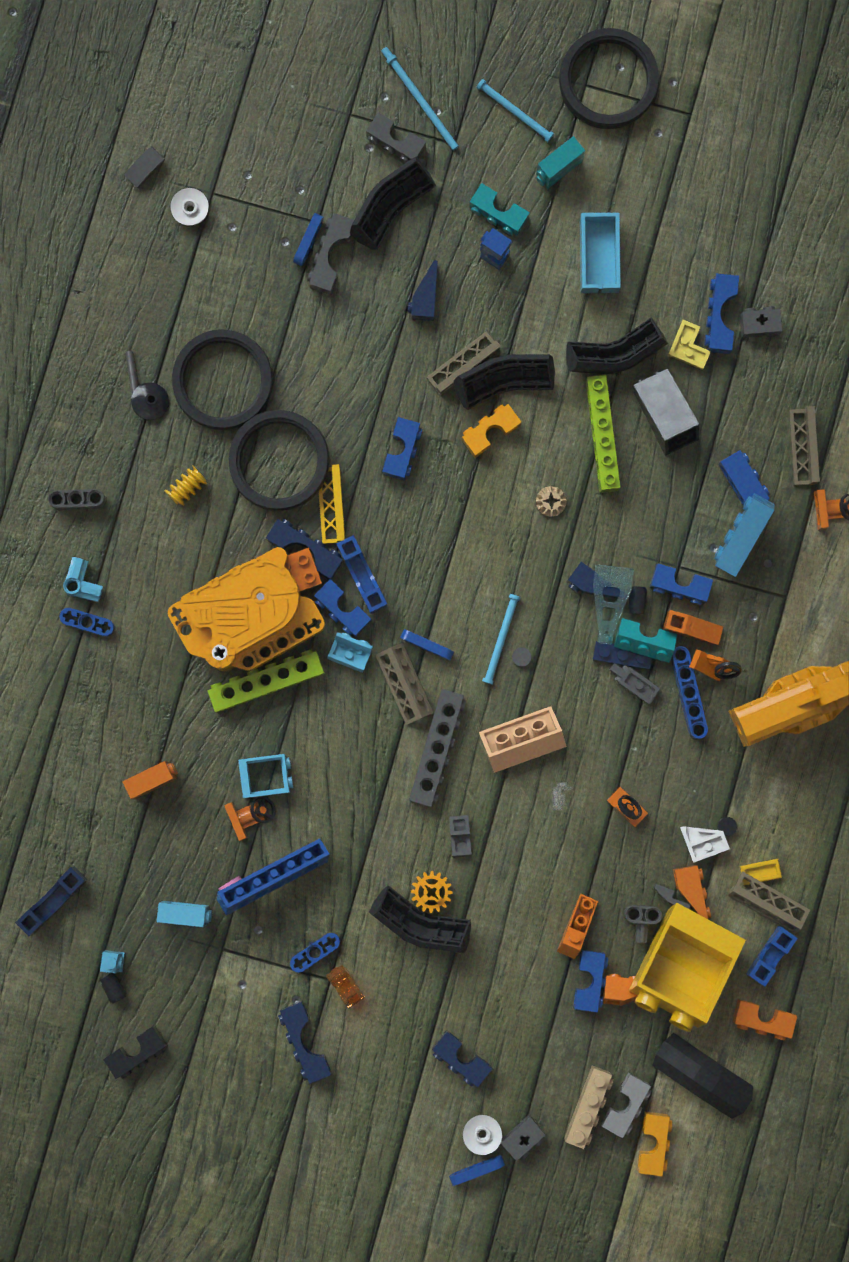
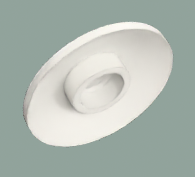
(186, 198)
(486, 1144)

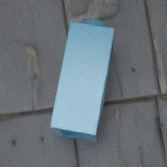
(245, 777)
(183, 914)

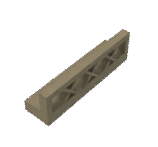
(480, 358)
(811, 446)
(407, 682)
(766, 909)

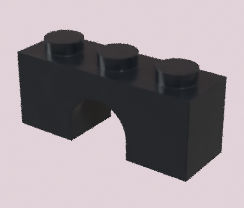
(121, 1063)

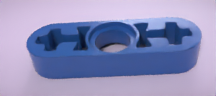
(308, 239)
(102, 621)
(427, 645)
(305, 964)
(476, 1170)

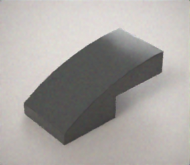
(144, 166)
(460, 836)
(667, 894)

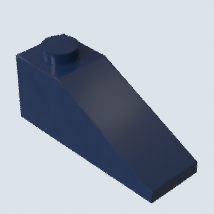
(423, 300)
(582, 581)

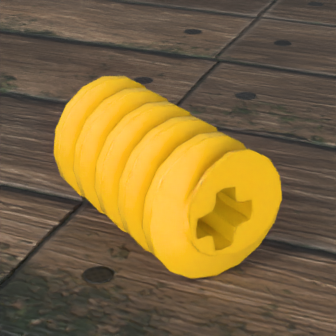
(186, 486)

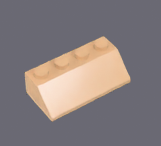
(522, 739)

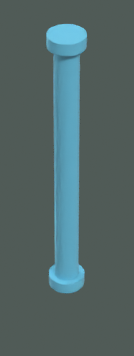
(516, 111)
(501, 639)

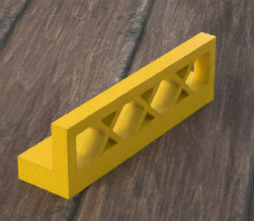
(335, 469)

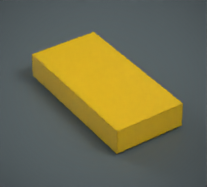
(762, 870)

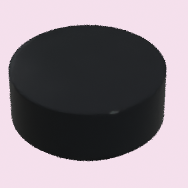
(727, 825)

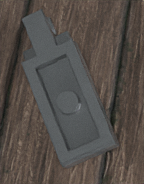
(635, 683)

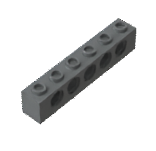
(446, 699)

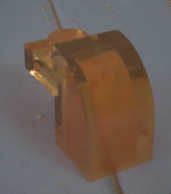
(345, 986)

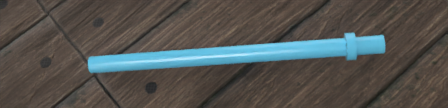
(392, 60)

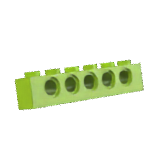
(602, 434)
(217, 690)

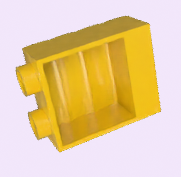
(686, 967)

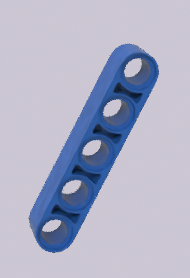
(686, 702)

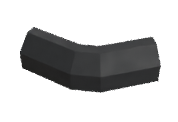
(388, 200)
(616, 355)
(505, 375)
(418, 926)
(703, 1076)

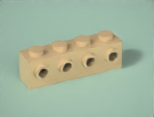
(587, 1108)

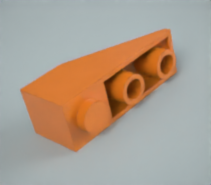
(692, 627)
(689, 885)
(577, 926)
(617, 990)

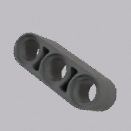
(68, 495)

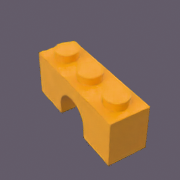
(503, 419)
(654, 1161)

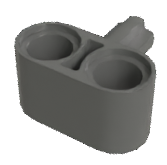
(642, 920)

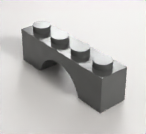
(323, 276)

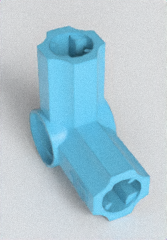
(85, 589)

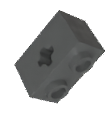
(752, 328)
(512, 1140)

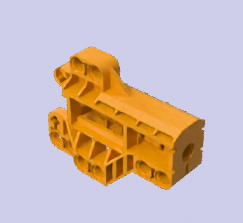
(794, 704)

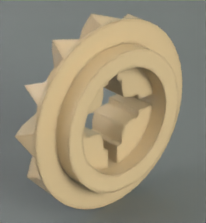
(544, 507)

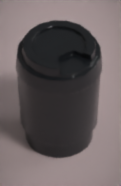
(637, 600)
(113, 988)

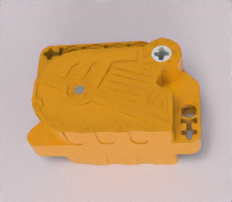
(245, 613)

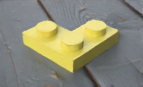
(685, 350)

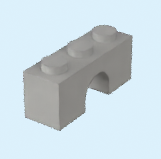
(620, 1121)

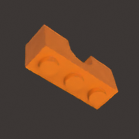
(747, 1016)

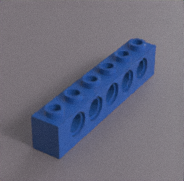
(272, 876)

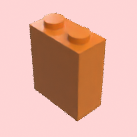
(150, 779)

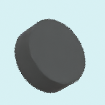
(521, 657)

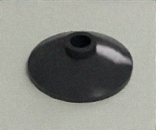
(143, 407)

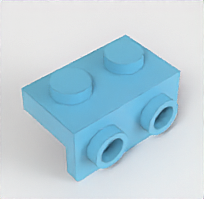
(350, 652)

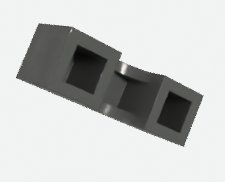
(379, 133)

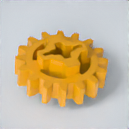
(438, 885)

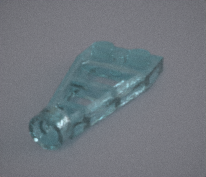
(610, 577)

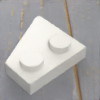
(704, 842)

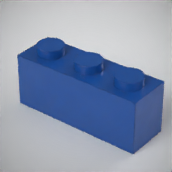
(742, 478)

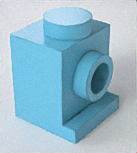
(112, 961)

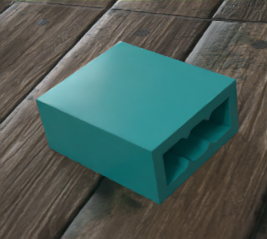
(560, 162)

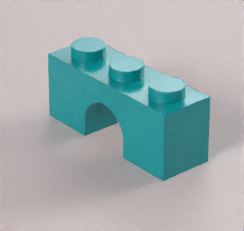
(510, 220)
(632, 640)

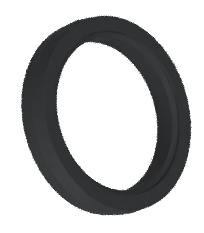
(615, 36)
(200, 342)
(262, 420)

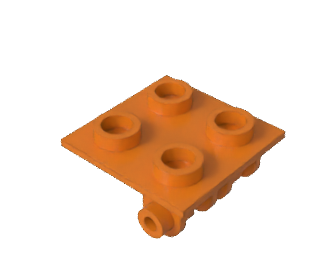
(303, 569)

